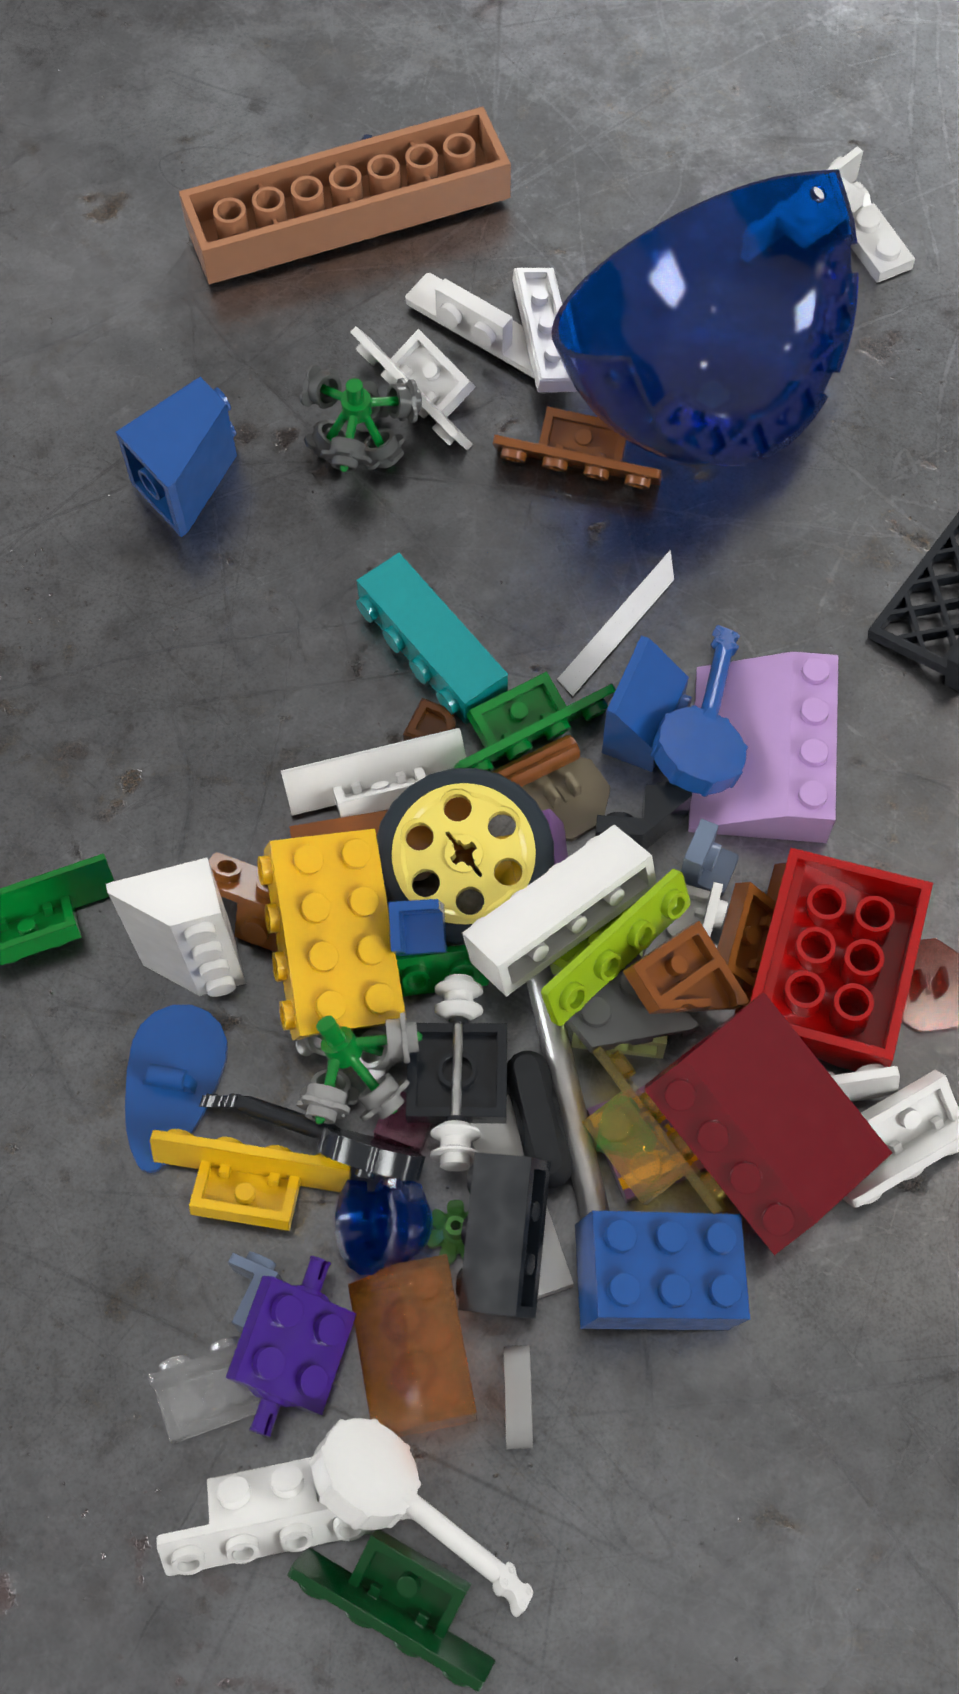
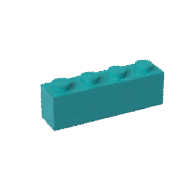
(430, 637)

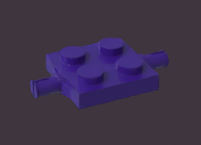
(291, 1346)

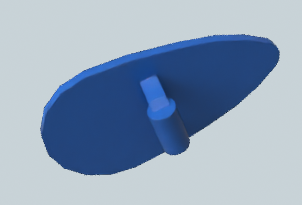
(169, 1068)

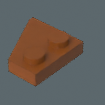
(685, 976)

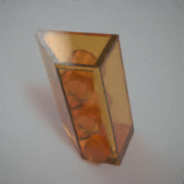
(412, 1347)

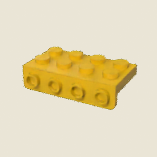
(330, 931)

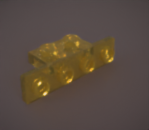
(641, 1144)

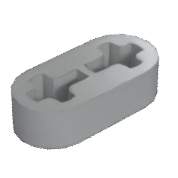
(518, 1397)

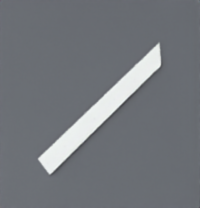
(618, 626)

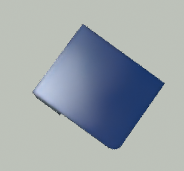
(417, 927)

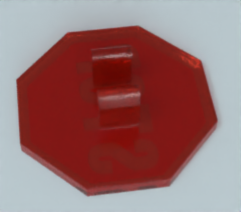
(933, 989)

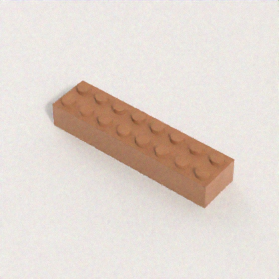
(346, 194)

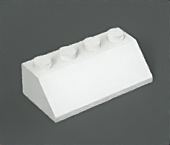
(181, 927)

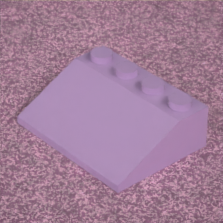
(789, 722)

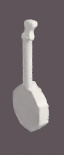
(373, 1483)

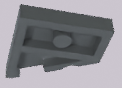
(620, 1017)

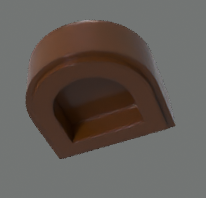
(428, 720)

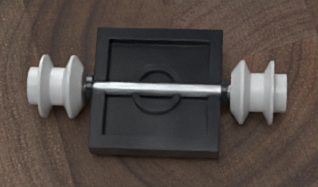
(458, 1073)

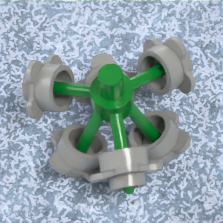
(375, 1049)

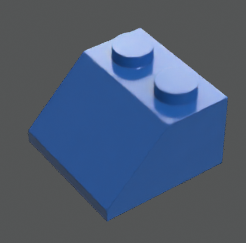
(644, 695)

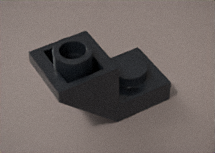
(662, 809)

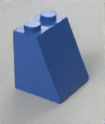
(180, 452)

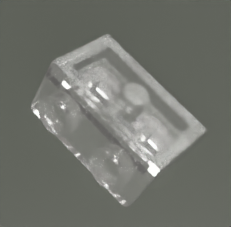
(197, 1394)

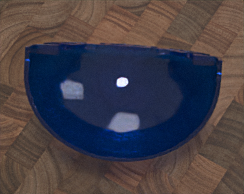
(719, 322)

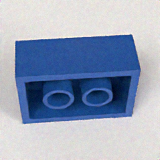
(661, 1271)

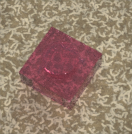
(398, 1131)

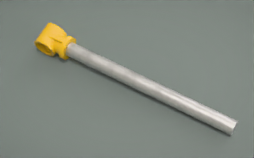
(559, 1057)

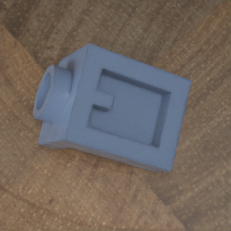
(707, 860)

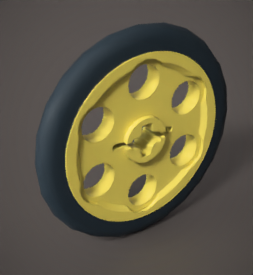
(489, 796)

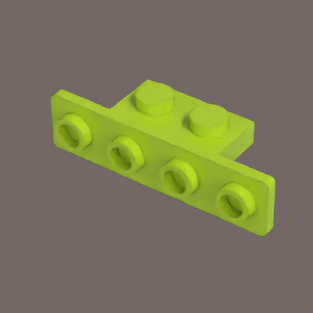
(612, 947)

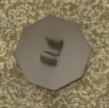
(574, 795)

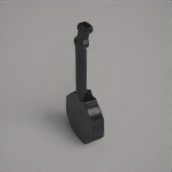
(348, 1147)

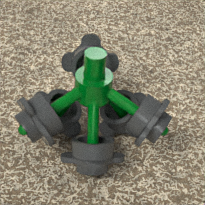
(361, 408)

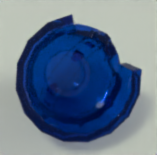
(381, 1224)

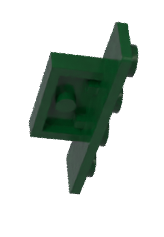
(401, 1599)

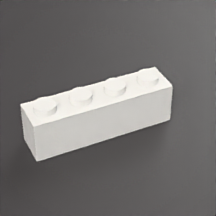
(559, 909)

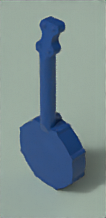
(697, 744)

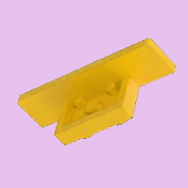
(246, 1180)

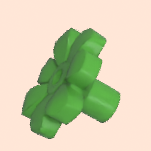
(445, 1235)

